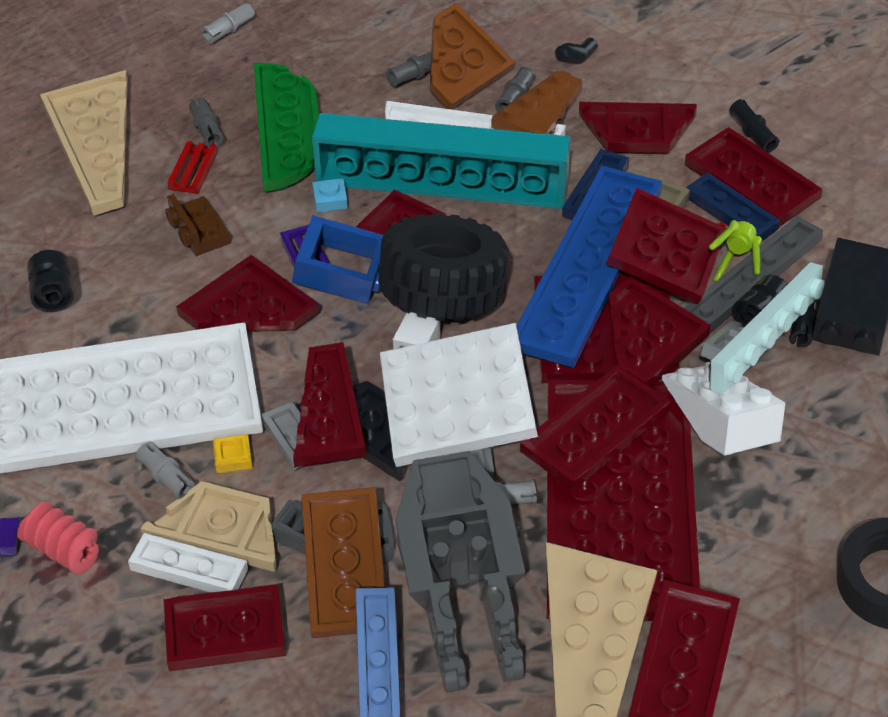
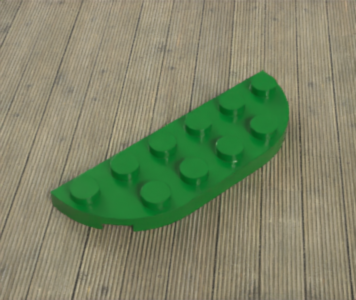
(285, 124)

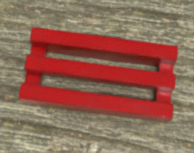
(183, 160)

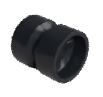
(50, 281)
(757, 298)

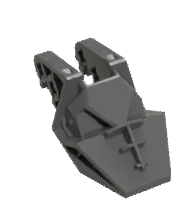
(454, 533)

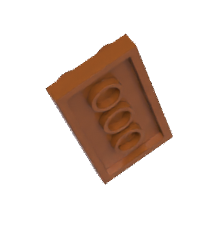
(340, 556)

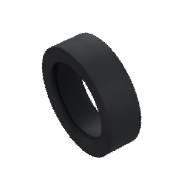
(854, 589)

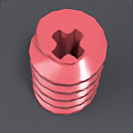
(60, 537)

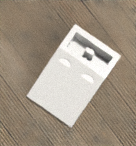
(727, 422)

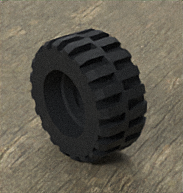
(443, 266)

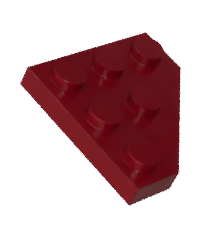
(250, 296)
(651, 331)

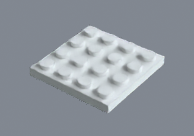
(457, 394)

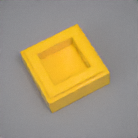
(232, 453)

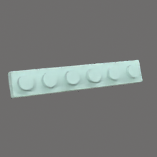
(766, 328)

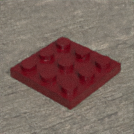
(666, 246)

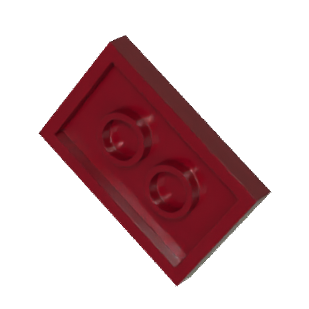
(223, 627)

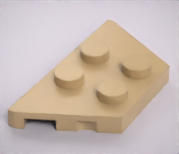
(220, 522)

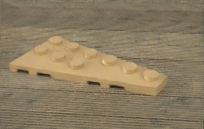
(93, 136)
(594, 628)

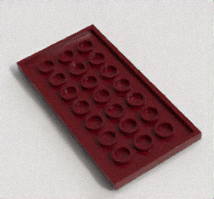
(634, 505)

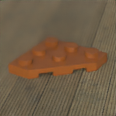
(463, 57)

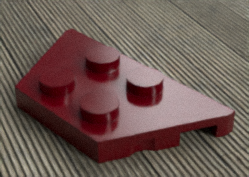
(637, 126)

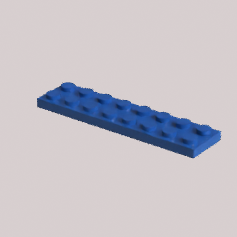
(577, 277)

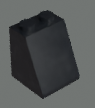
(854, 298)

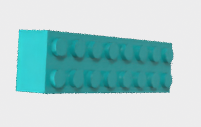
(443, 160)

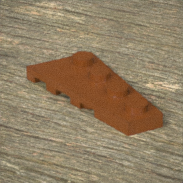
(540, 106)

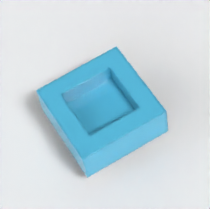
(330, 195)

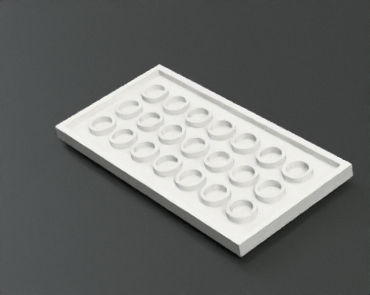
(124, 395)

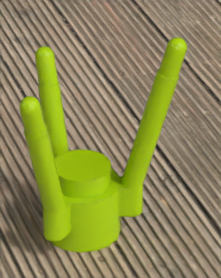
(740, 239)

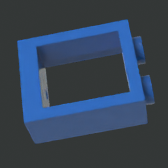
(333, 278)

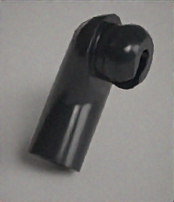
(576, 53)

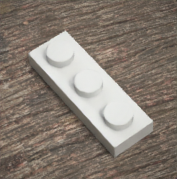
(187, 564)

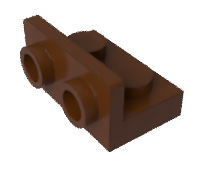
(197, 225)

